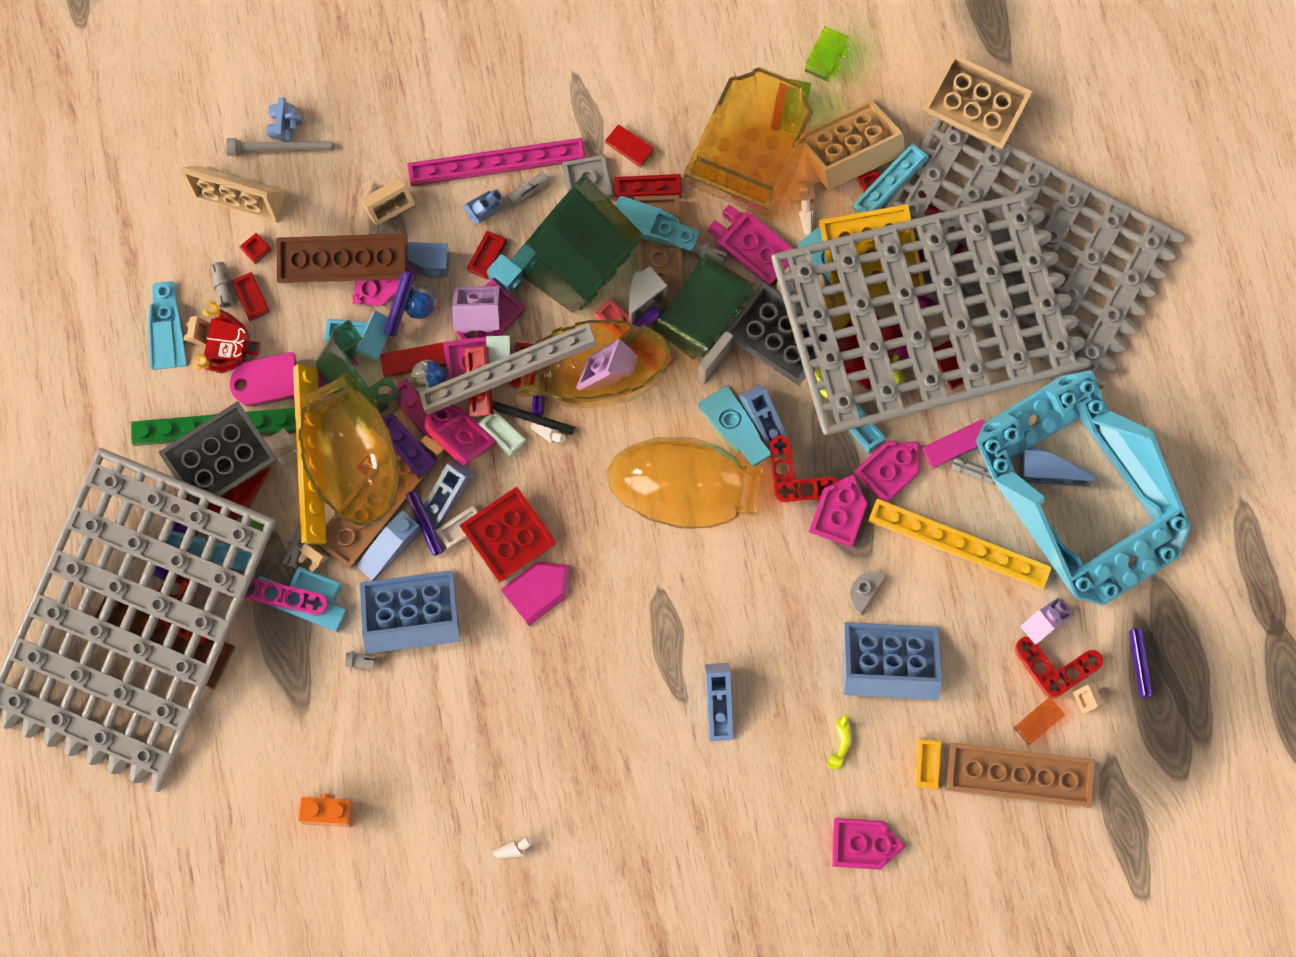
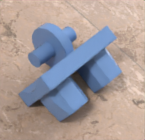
(286, 120)
(484, 206)

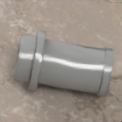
(359, 660)

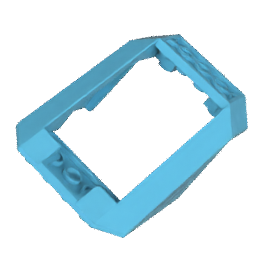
(1131, 452)

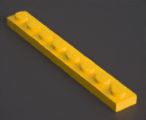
(311, 505)
(960, 544)

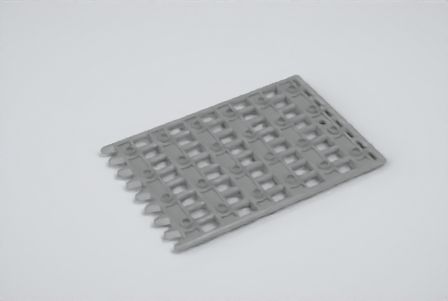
(1090, 260)
(910, 317)
(119, 640)

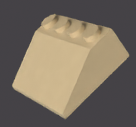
(977, 101)
(852, 144)
(234, 192)

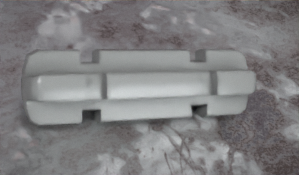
(972, 470)

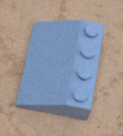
(409, 612)
(891, 661)

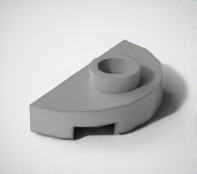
(864, 589)

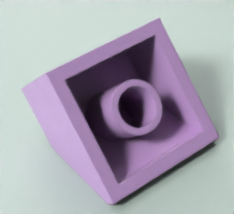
(476, 308)
(607, 366)

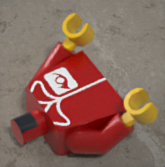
(225, 343)

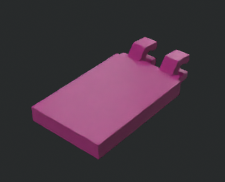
(749, 243)

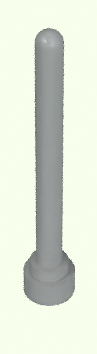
(235, 146)

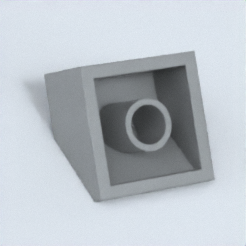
(646, 292)

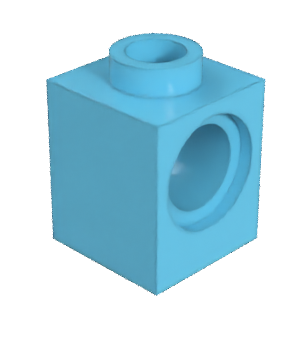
(505, 274)

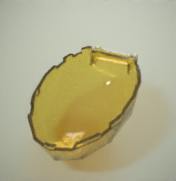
(560, 379)
(349, 453)
(682, 482)

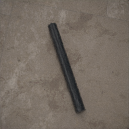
(534, 418)

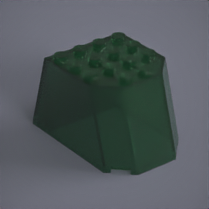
(578, 246)

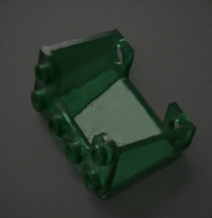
(703, 307)
(336, 359)

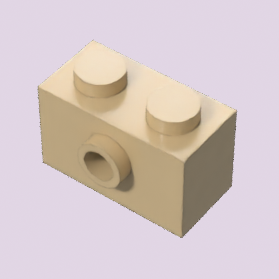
(387, 202)

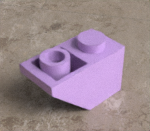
(1046, 620)

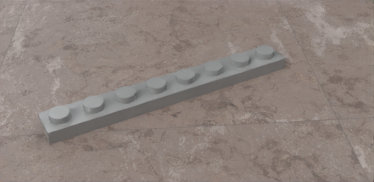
(508, 368)

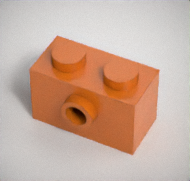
(326, 811)

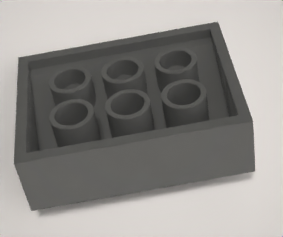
(767, 333)
(219, 453)

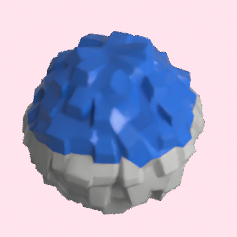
(421, 301)
(428, 374)

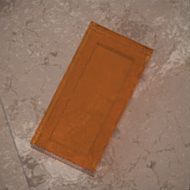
(1039, 721)

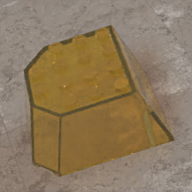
(752, 142)

